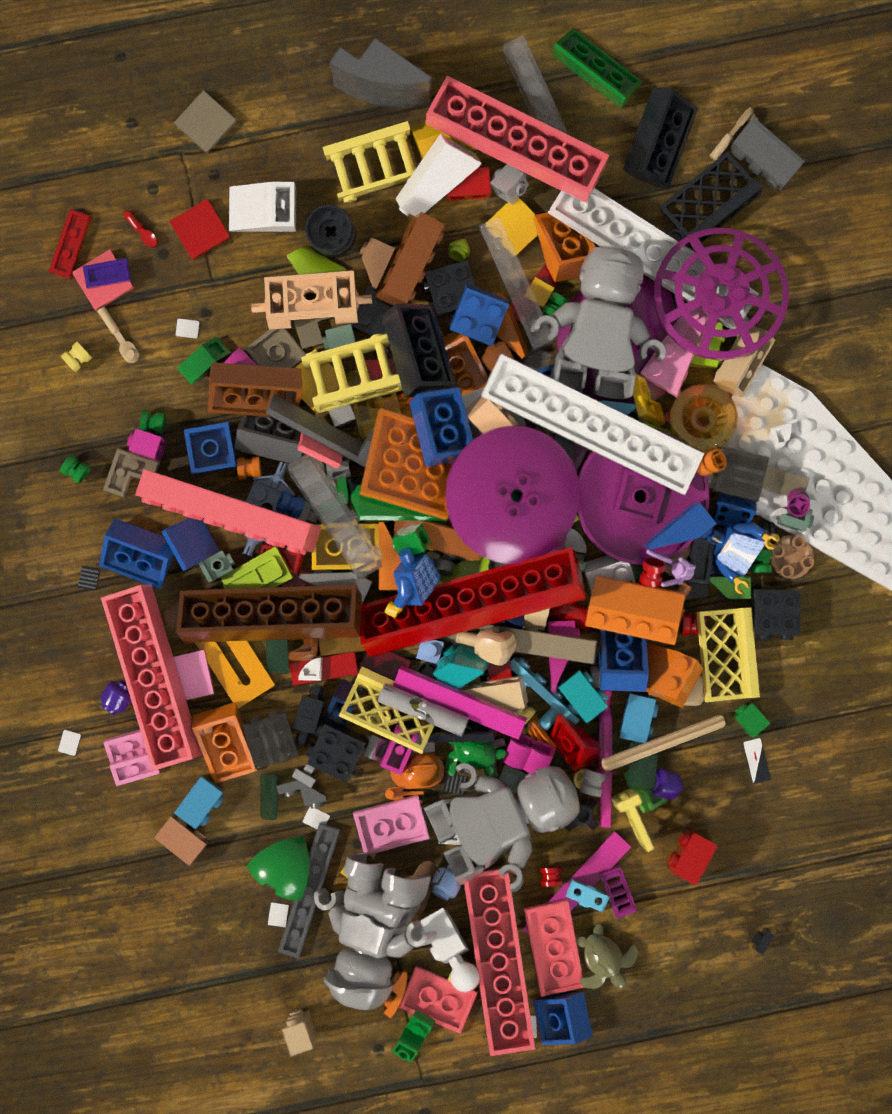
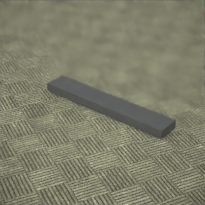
(314, 428)
(303, 910)

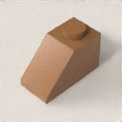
(376, 260)

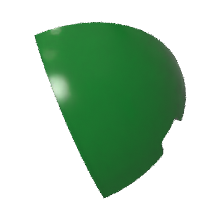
(283, 867)

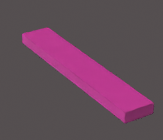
(460, 702)
(601, 860)

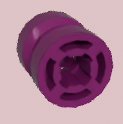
(798, 507)

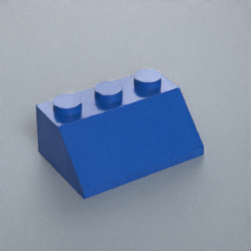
(136, 553)

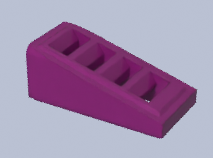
(627, 908)

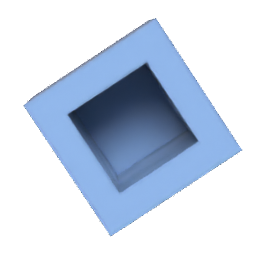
(430, 651)

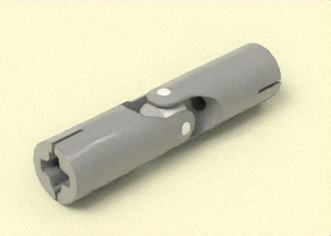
(427, 711)

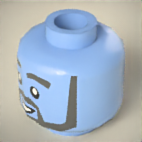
(444, 884)

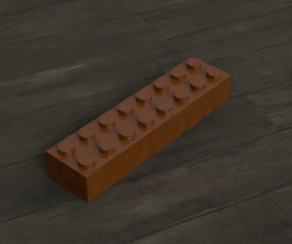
(269, 613)

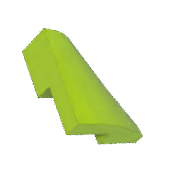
(310, 262)

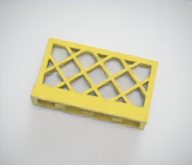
(745, 654)
(374, 683)
(626, 802)

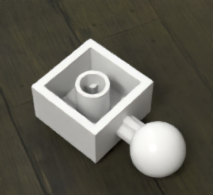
(449, 948)

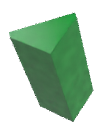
(596, 67)
(374, 509)

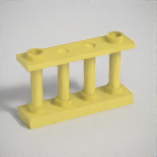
(357, 146)
(346, 394)

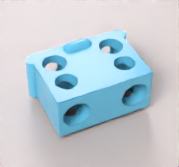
(587, 895)

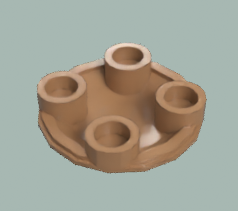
(792, 556)

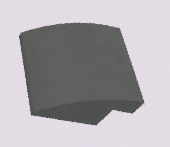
(381, 78)

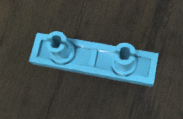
(537, 683)

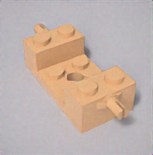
(334, 298)

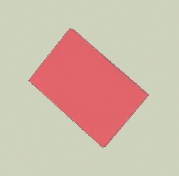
(437, 999)

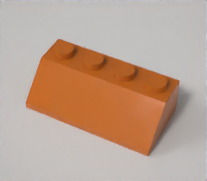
(635, 609)

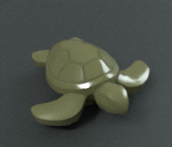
(605, 959)

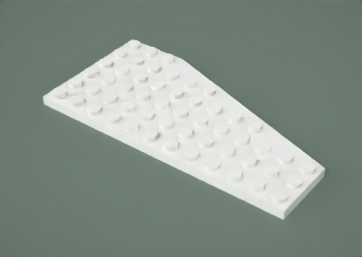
(845, 484)

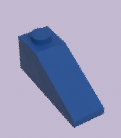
(687, 526)

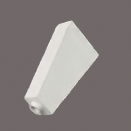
(436, 175)

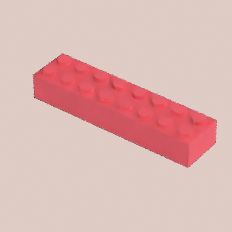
(516, 139)
(224, 510)
(151, 676)
(499, 963)

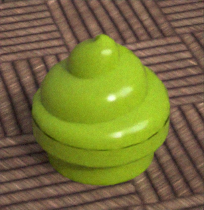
(459, 250)

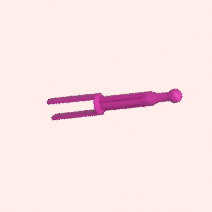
(605, 744)

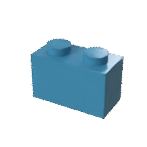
(637, 718)
(199, 802)

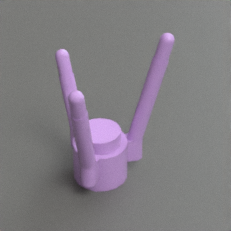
(681, 569)

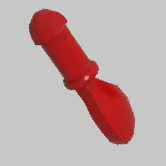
(147, 236)

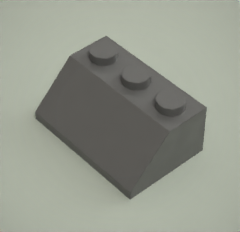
(766, 154)
(268, 438)

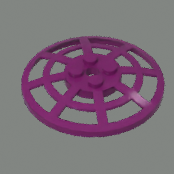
(716, 305)

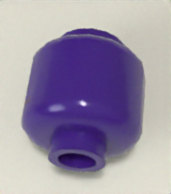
(115, 697)
(667, 784)

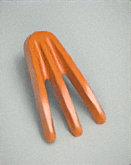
(536, 730)
(397, 793)

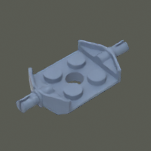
(267, 491)

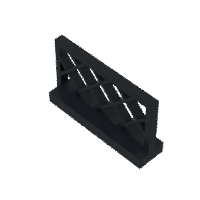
(727, 210)

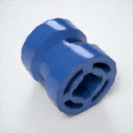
(289, 504)

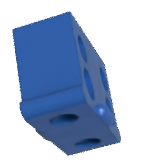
(734, 510)

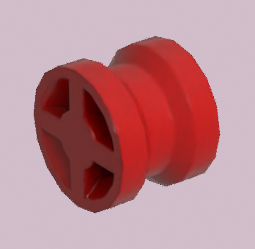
(551, 876)

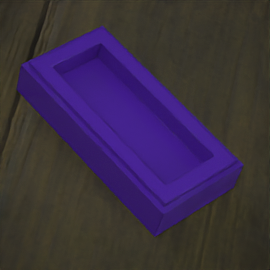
(107, 273)

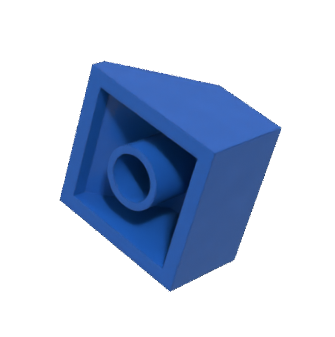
(563, 1018)

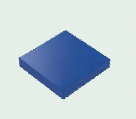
(190, 542)

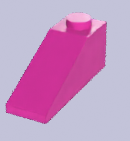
(557, 665)

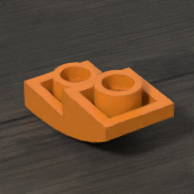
(392, 1003)

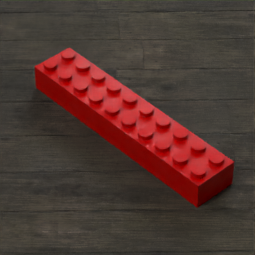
(475, 602)

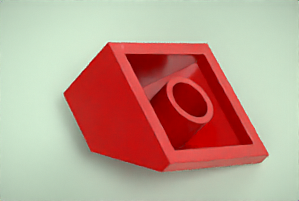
(574, 744)

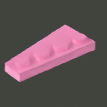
(674, 367)

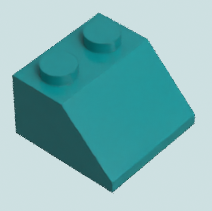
(459, 666)
(583, 695)

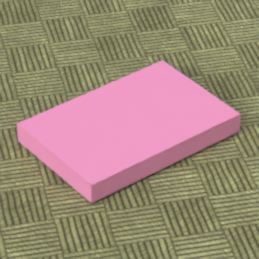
(391, 825)

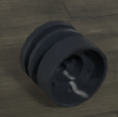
(335, 219)

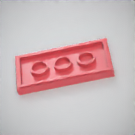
(554, 947)

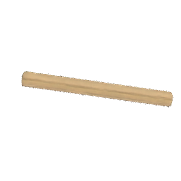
(662, 743)

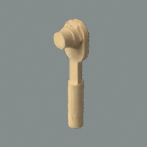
(747, 116)
(126, 348)

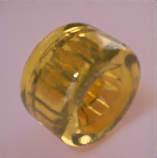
(708, 402)

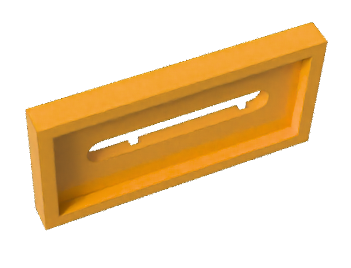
(259, 678)

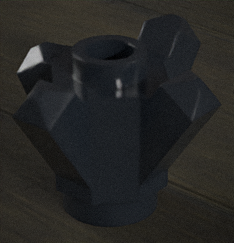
(585, 816)

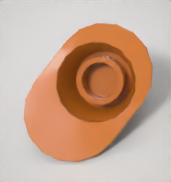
(420, 771)

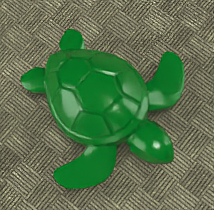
(477, 754)

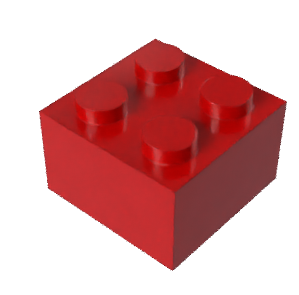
(691, 856)

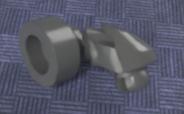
(445, 565)

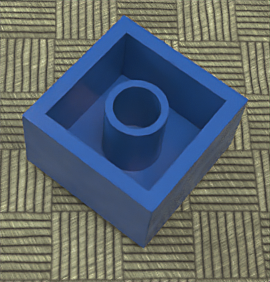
(479, 314)
(211, 449)

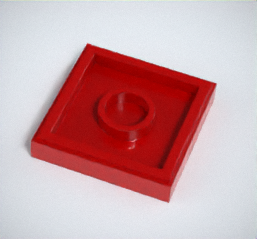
(199, 229)

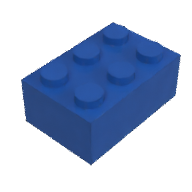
(441, 425)
(622, 662)

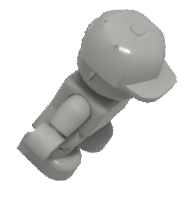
(601, 326)
(499, 823)
(372, 928)

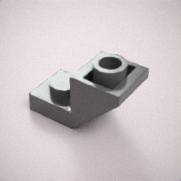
(310, 795)

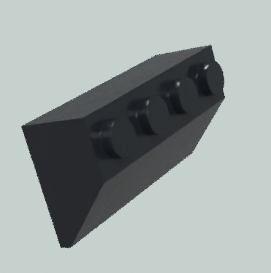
(660, 137)
(418, 349)

